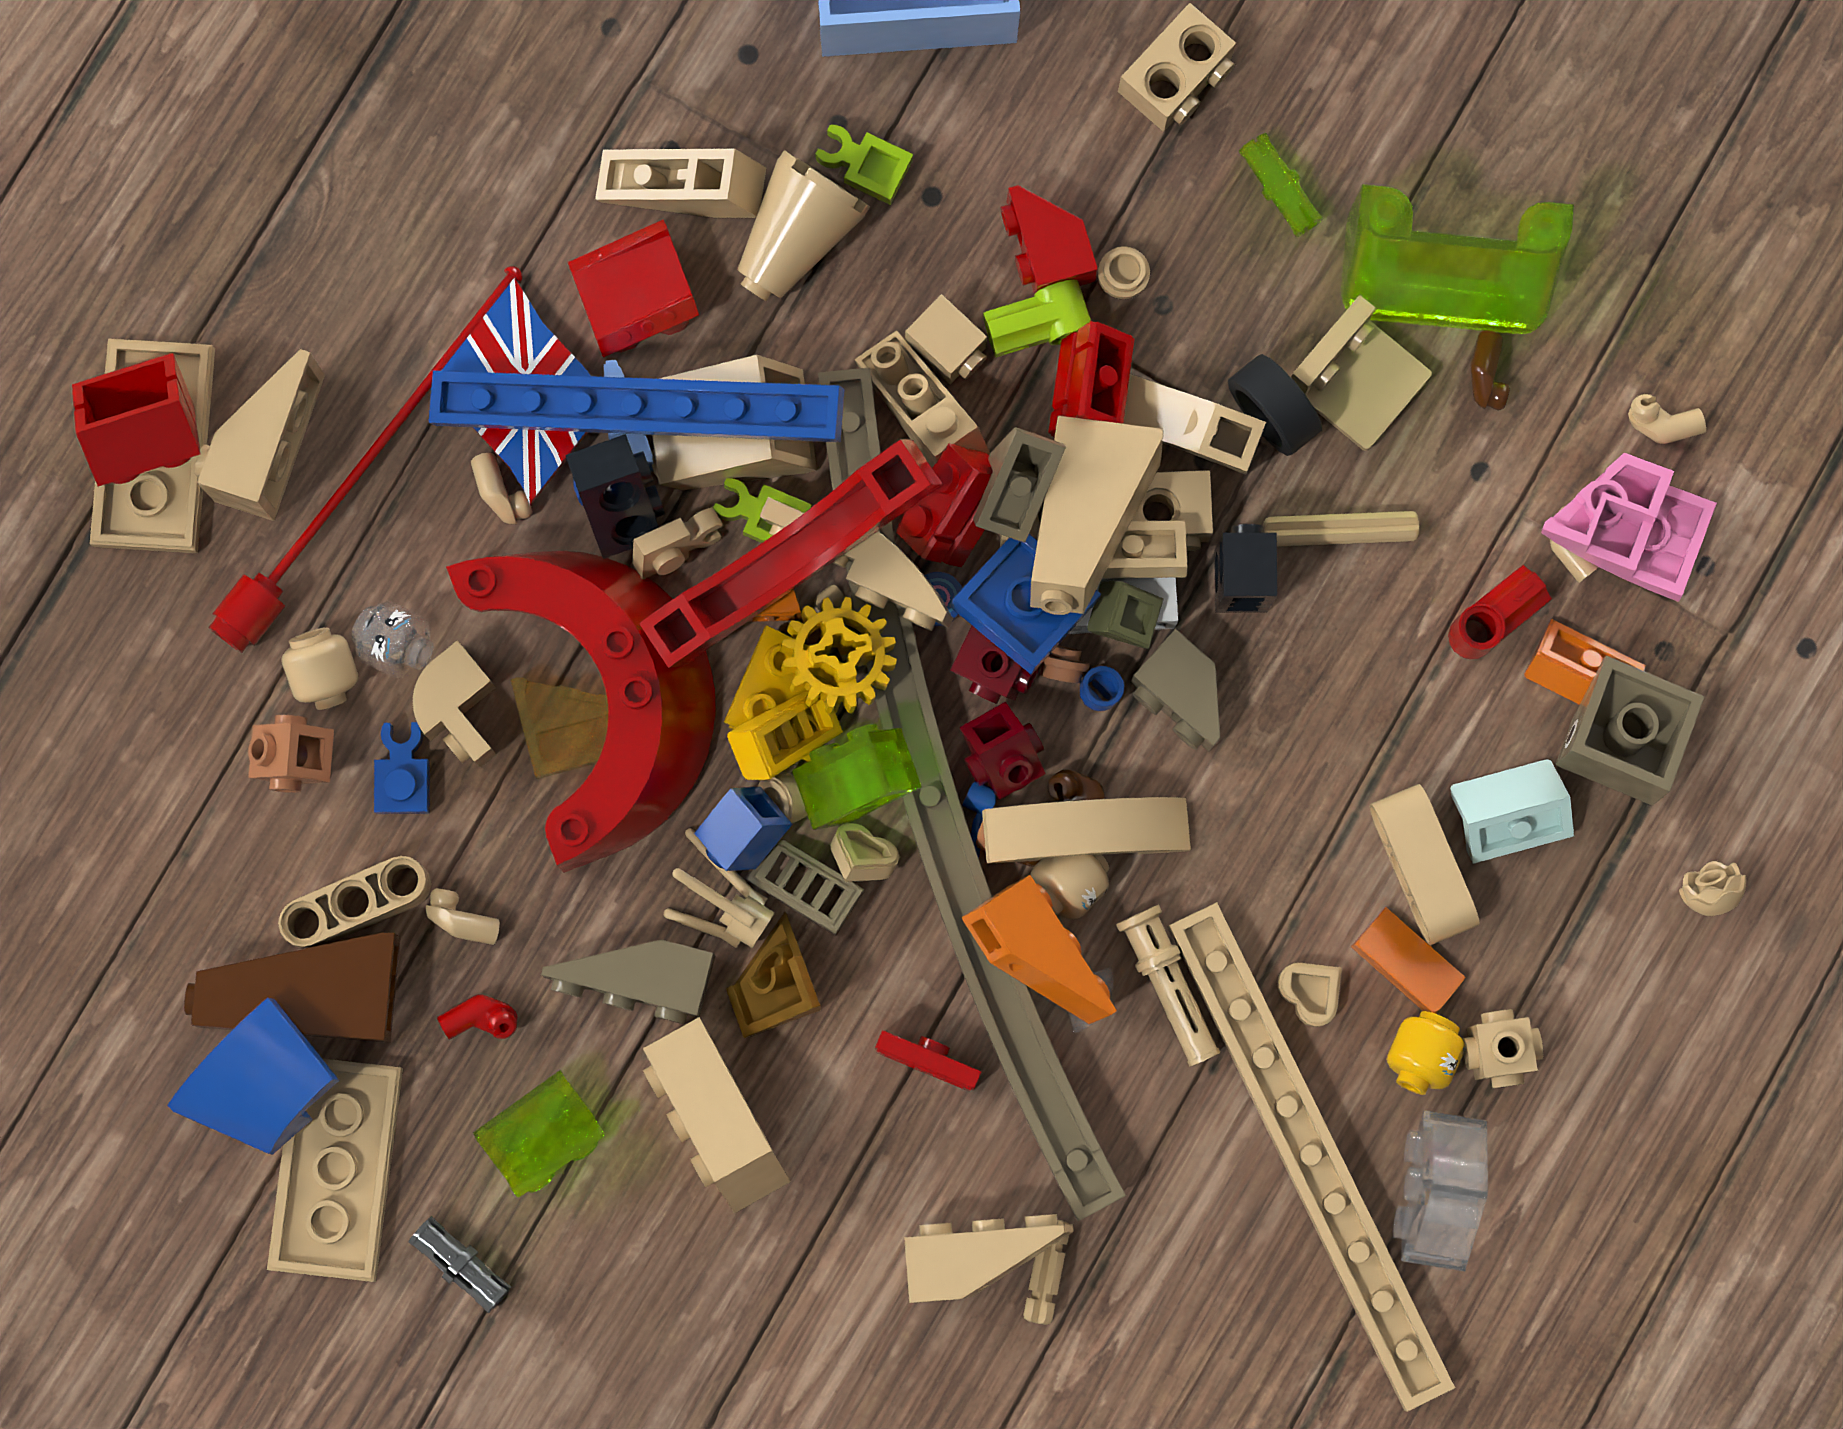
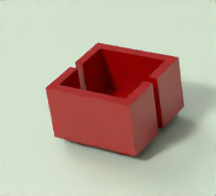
(135, 420)

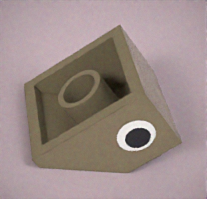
(1630, 731)

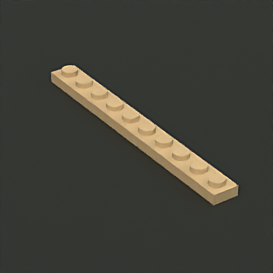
(1311, 1157)

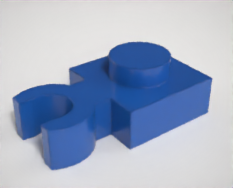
(402, 781)

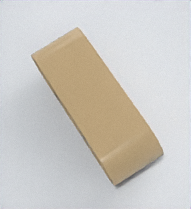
(1424, 864)
(329, 902)

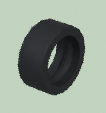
(1274, 397)

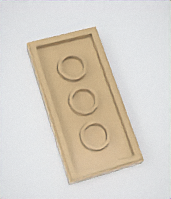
(164, 504)
(338, 1177)

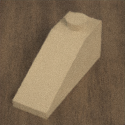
(683, 181)

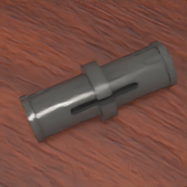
(459, 1264)

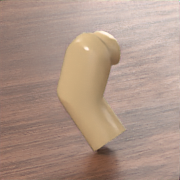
(493, 491)

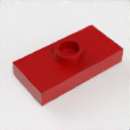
(928, 1058)

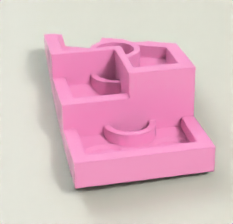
(1635, 526)

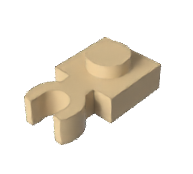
(669, 545)

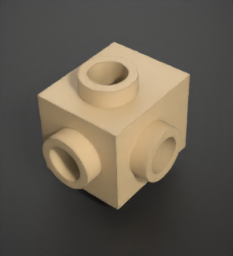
(1483, 1053)

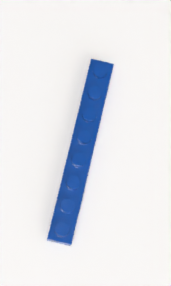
(637, 406)

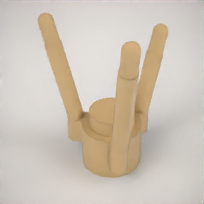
(743, 916)

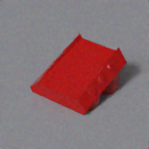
(634, 289)

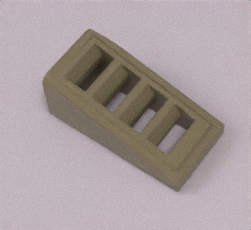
(842, 908)

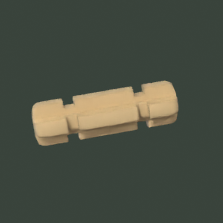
(1045, 1283)

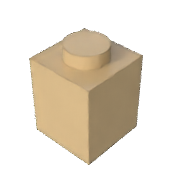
(947, 341)

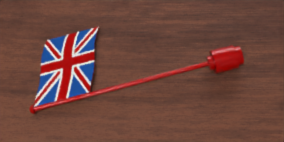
(499, 339)

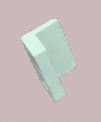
(1513, 810)

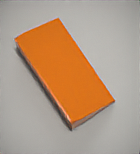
(1569, 660)
(1408, 962)

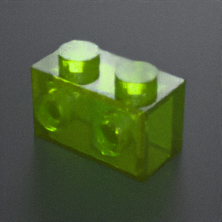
(856, 777)

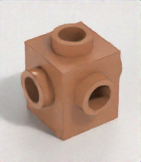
(290, 753)

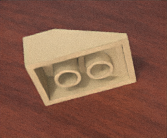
(260, 442)

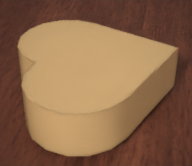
(862, 855)
(1312, 990)

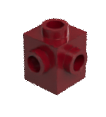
(977, 663)
(1002, 751)

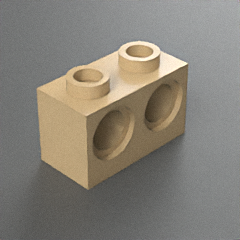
(1168, 62)

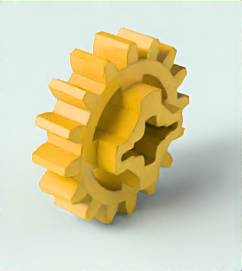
(842, 675)

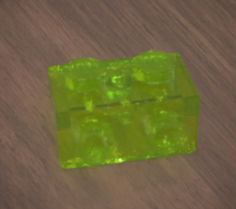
(540, 1134)

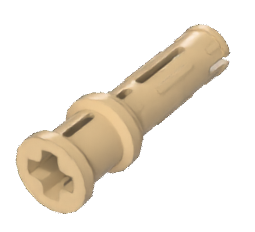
(1159, 961)

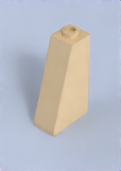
(1089, 507)

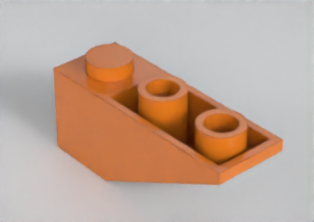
(1030, 944)

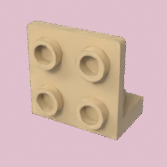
(1360, 376)

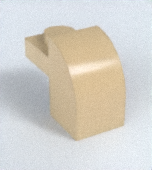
(447, 691)

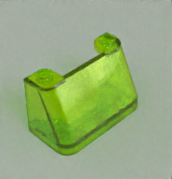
(1450, 276)

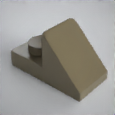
(1020, 479)

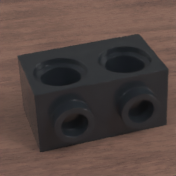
(614, 493)
(1245, 570)

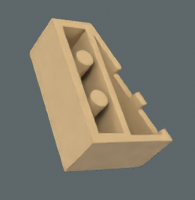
(713, 1115)

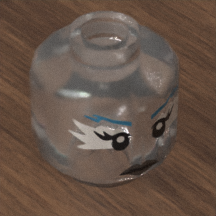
(392, 639)

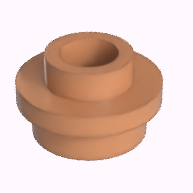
(1064, 665)

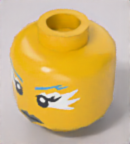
(1426, 1052)

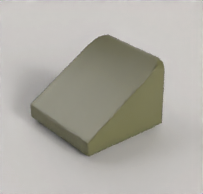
(1125, 613)

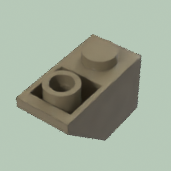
(1184, 687)

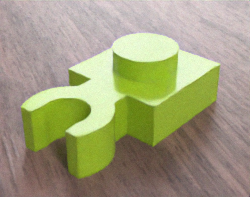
(872, 166)
(751, 507)

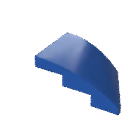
(257, 1081)

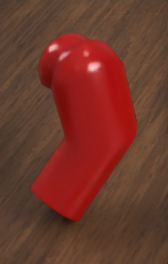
(482, 1013)

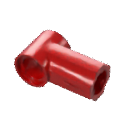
(1500, 612)

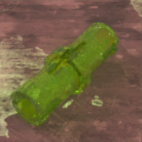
(1280, 184)

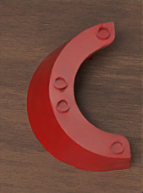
(656, 713)

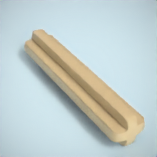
(1343, 528)

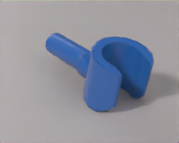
(978, 799)

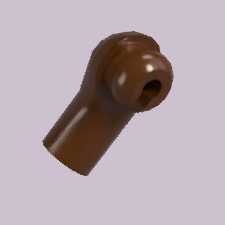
(1483, 371)
(1074, 786)

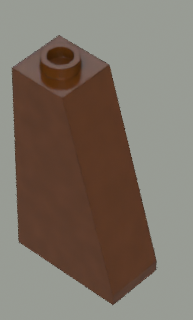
(324, 989)

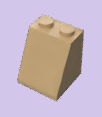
(708, 461)

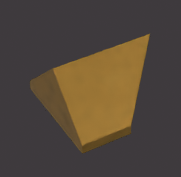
(773, 985)

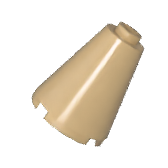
(795, 227)

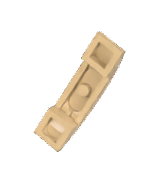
(1086, 828)

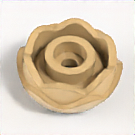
(1713, 889)

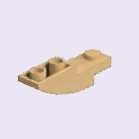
(879, 572)

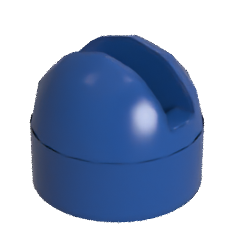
(1108, 684)

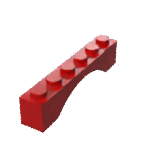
(793, 555)

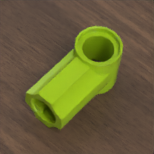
(1037, 320)

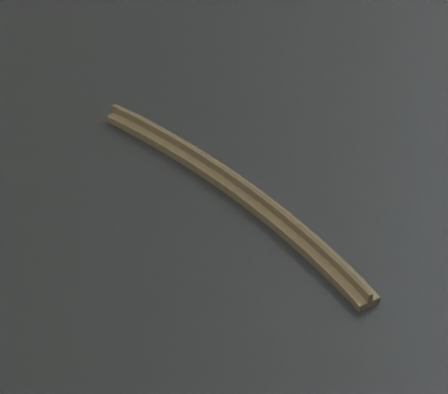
(957, 873)

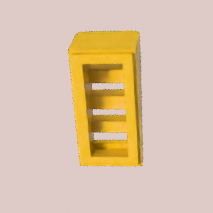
(756, 746)

